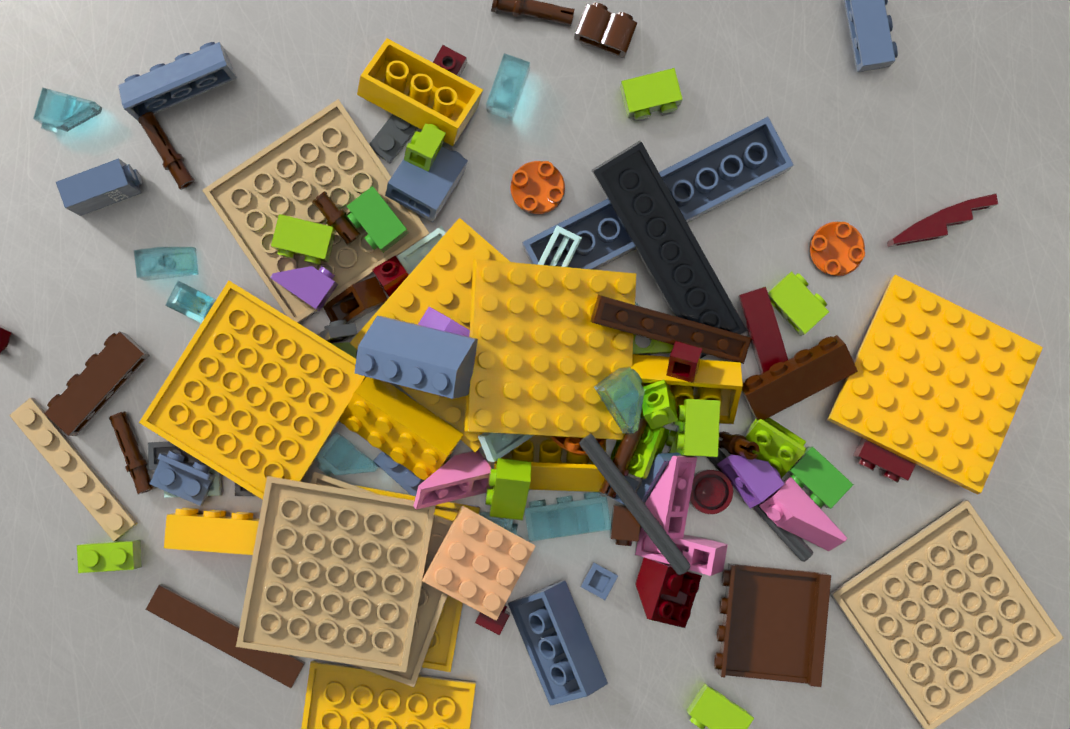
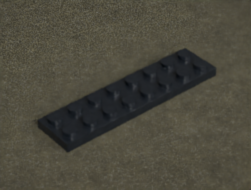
(665, 240)

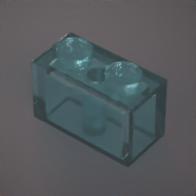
(508, 86)

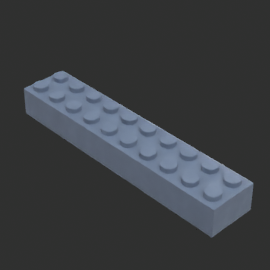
(695, 184)

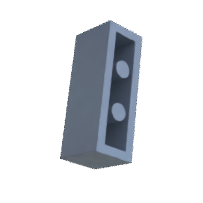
(871, 34)

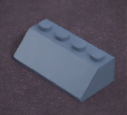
(177, 80)
(417, 357)
(558, 644)

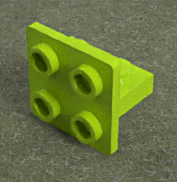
(776, 444)
(649, 447)

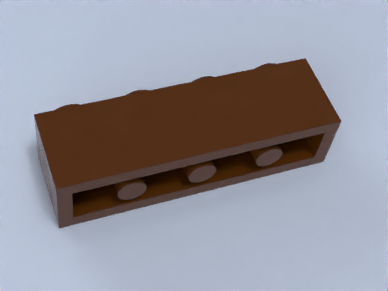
(798, 377)
(96, 384)

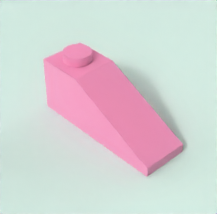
(457, 479)
(672, 495)
(798, 514)
(702, 553)

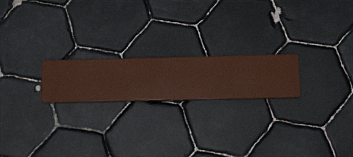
(670, 328)
(221, 635)

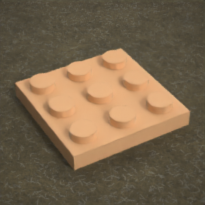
(478, 563)

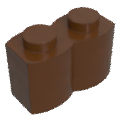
(605, 29)

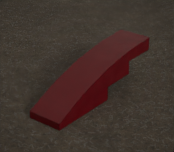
(936, 225)
(763, 328)

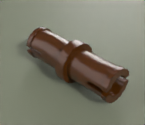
(336, 218)
(738, 445)

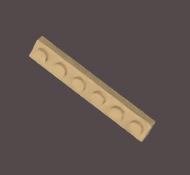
(73, 469)

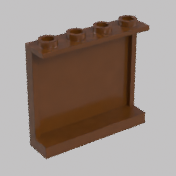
(773, 624)

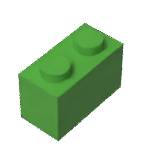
(377, 219)
(819, 478)

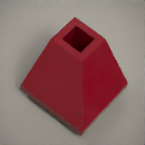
(665, 593)

